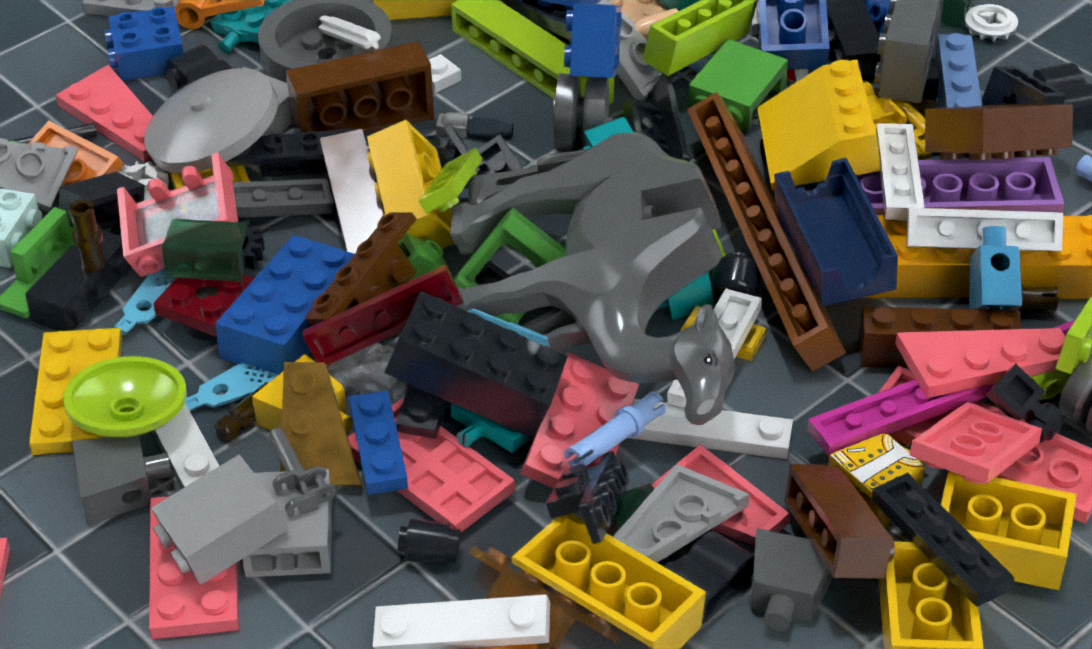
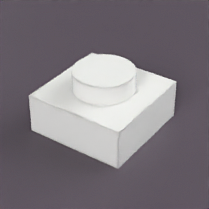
(443, 73)

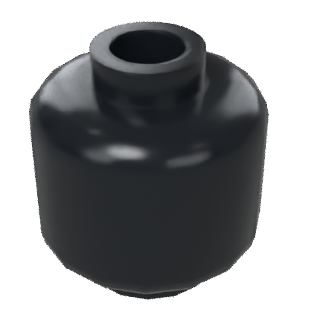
(737, 273)

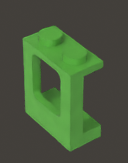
(522, 236)

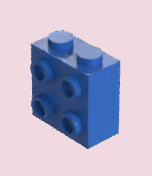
(143, 42)

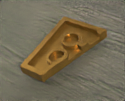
(315, 423)

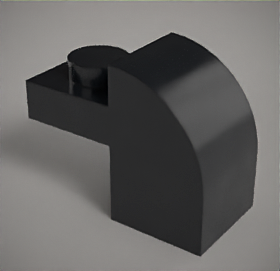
(422, 413)

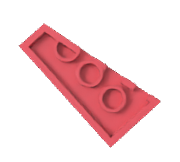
(111, 107)
(972, 359)

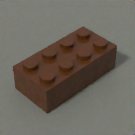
(362, 91)
(998, 131)

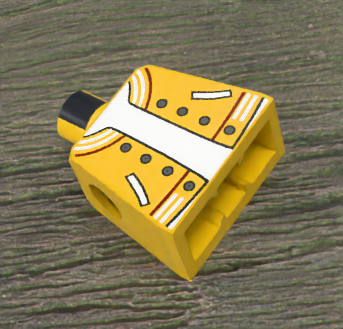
(875, 463)

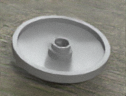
(211, 116)

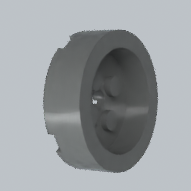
(292, 37)

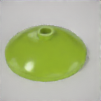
(125, 396)

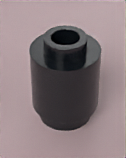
(429, 542)

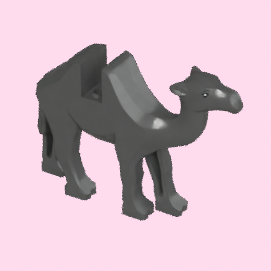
(630, 245)

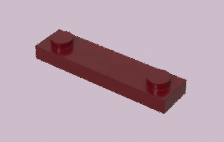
(377, 317)

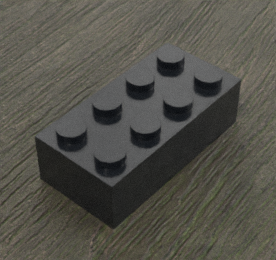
(477, 364)

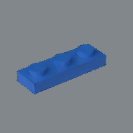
(378, 442)

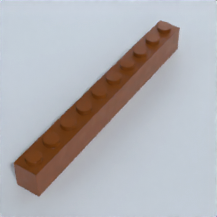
(765, 234)

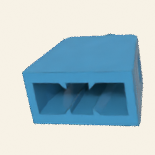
(991, 287)

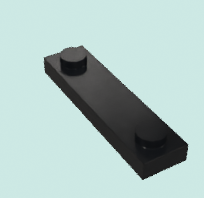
(943, 539)

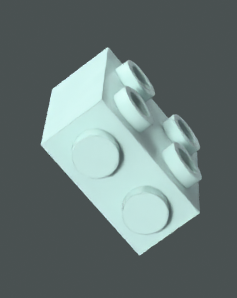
(17, 218)

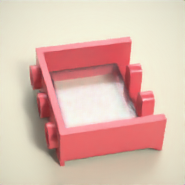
(147, 222)

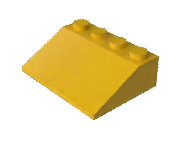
(818, 123)

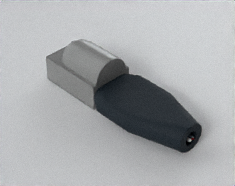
(474, 127)

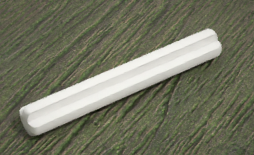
(349, 32)

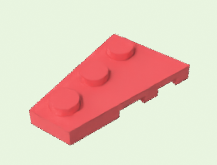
(760, 513)

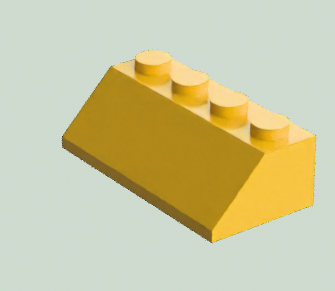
(615, 583)

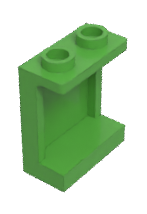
(741, 78)

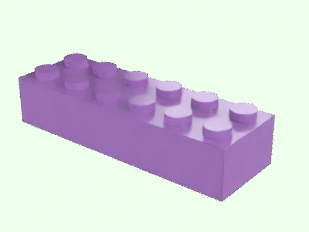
(980, 185)

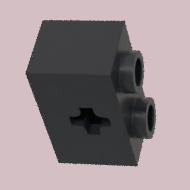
(1016, 86)

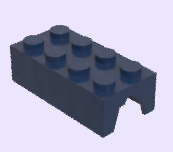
(837, 236)

